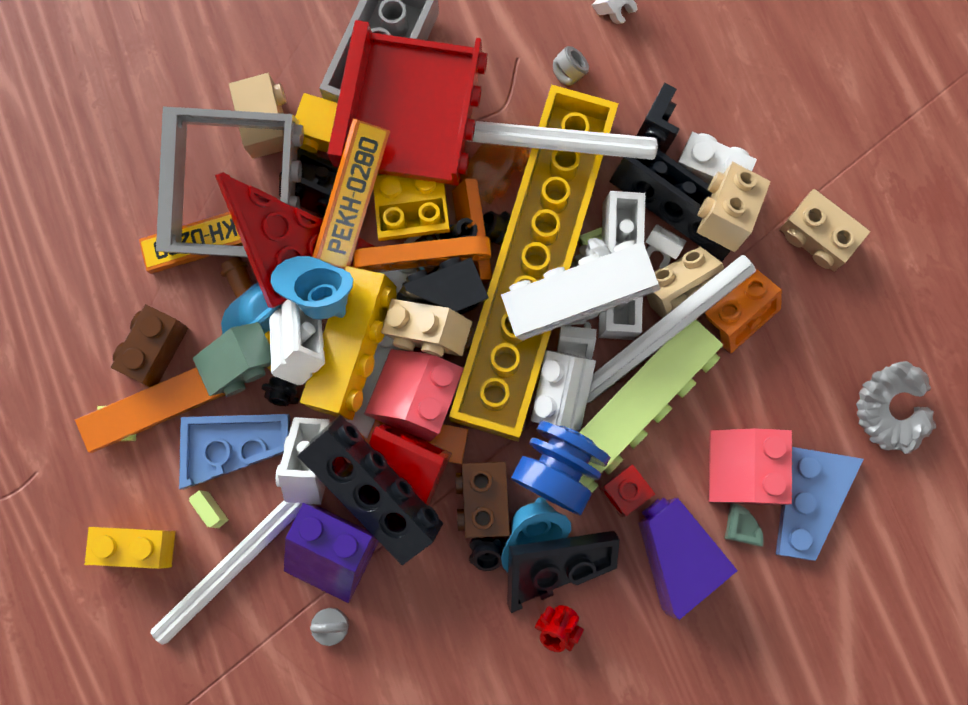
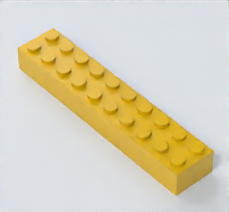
(539, 238)

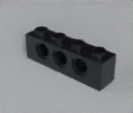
(670, 194)
(373, 508)

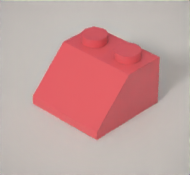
(414, 392)
(750, 466)

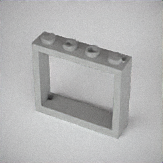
(173, 169)

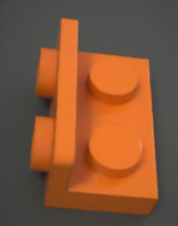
(745, 310)

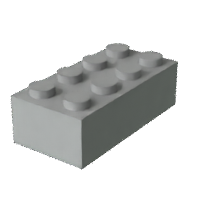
(388, 17)

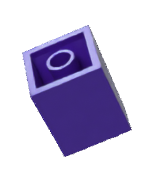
(328, 551)
(681, 557)

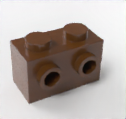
(149, 346)
(484, 500)

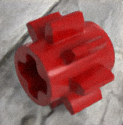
(559, 628)

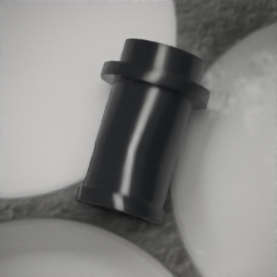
(460, 230)

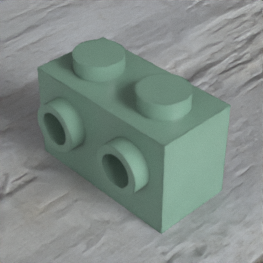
(234, 360)

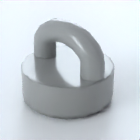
(572, 64)
(329, 626)

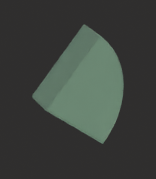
(743, 526)

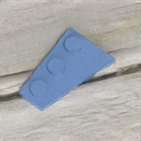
(228, 443)
(818, 493)

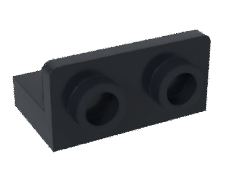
(656, 121)
(315, 183)

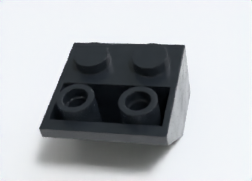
(450, 286)

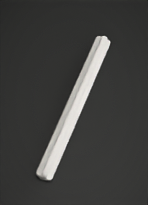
(566, 140)
(670, 325)
(225, 572)

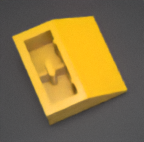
(409, 207)

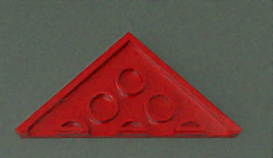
(270, 231)

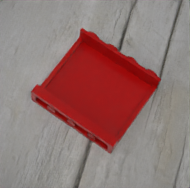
(418, 94)

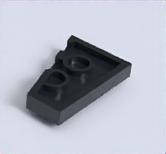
(547, 565)

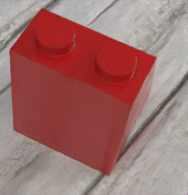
(411, 459)

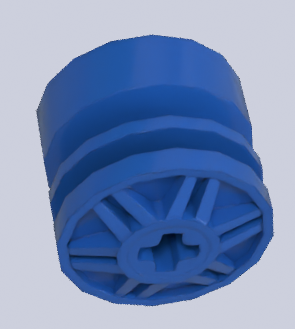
(561, 467)

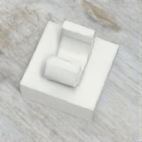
(613, 8)
(665, 242)
(577, 340)

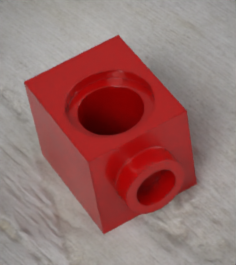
(627, 491)

